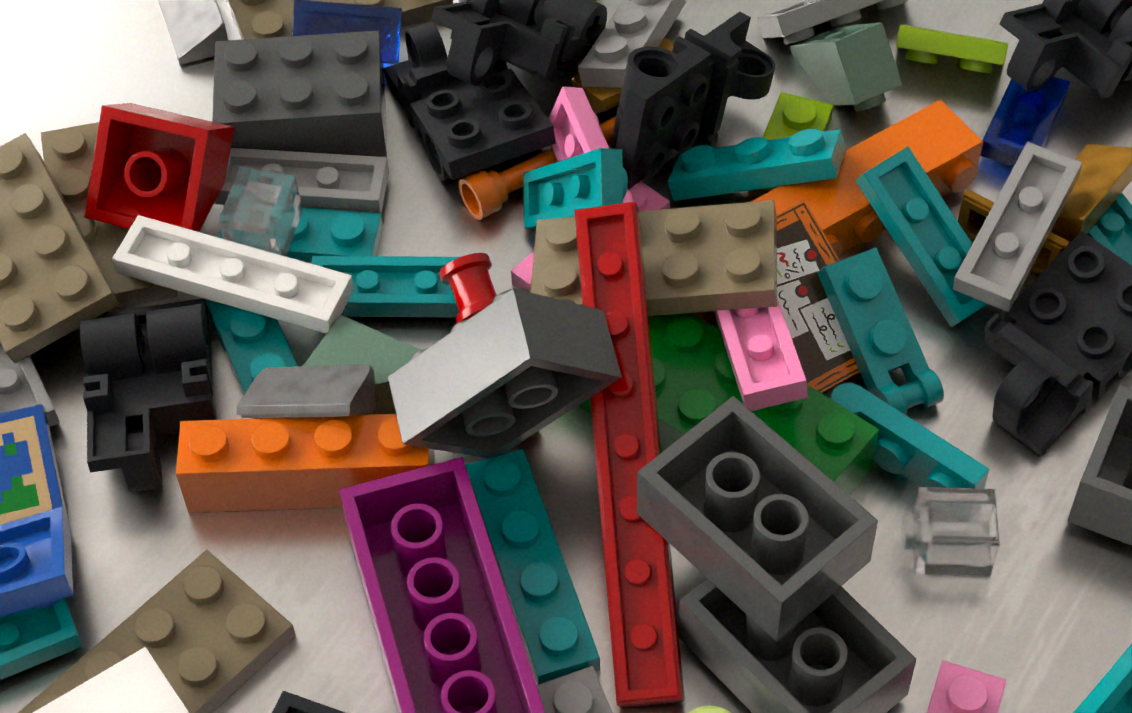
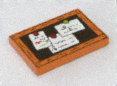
(805, 306)

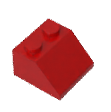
(156, 166)

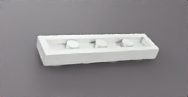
(233, 274)

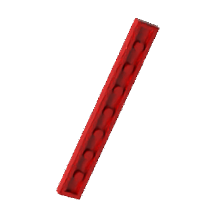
(625, 441)

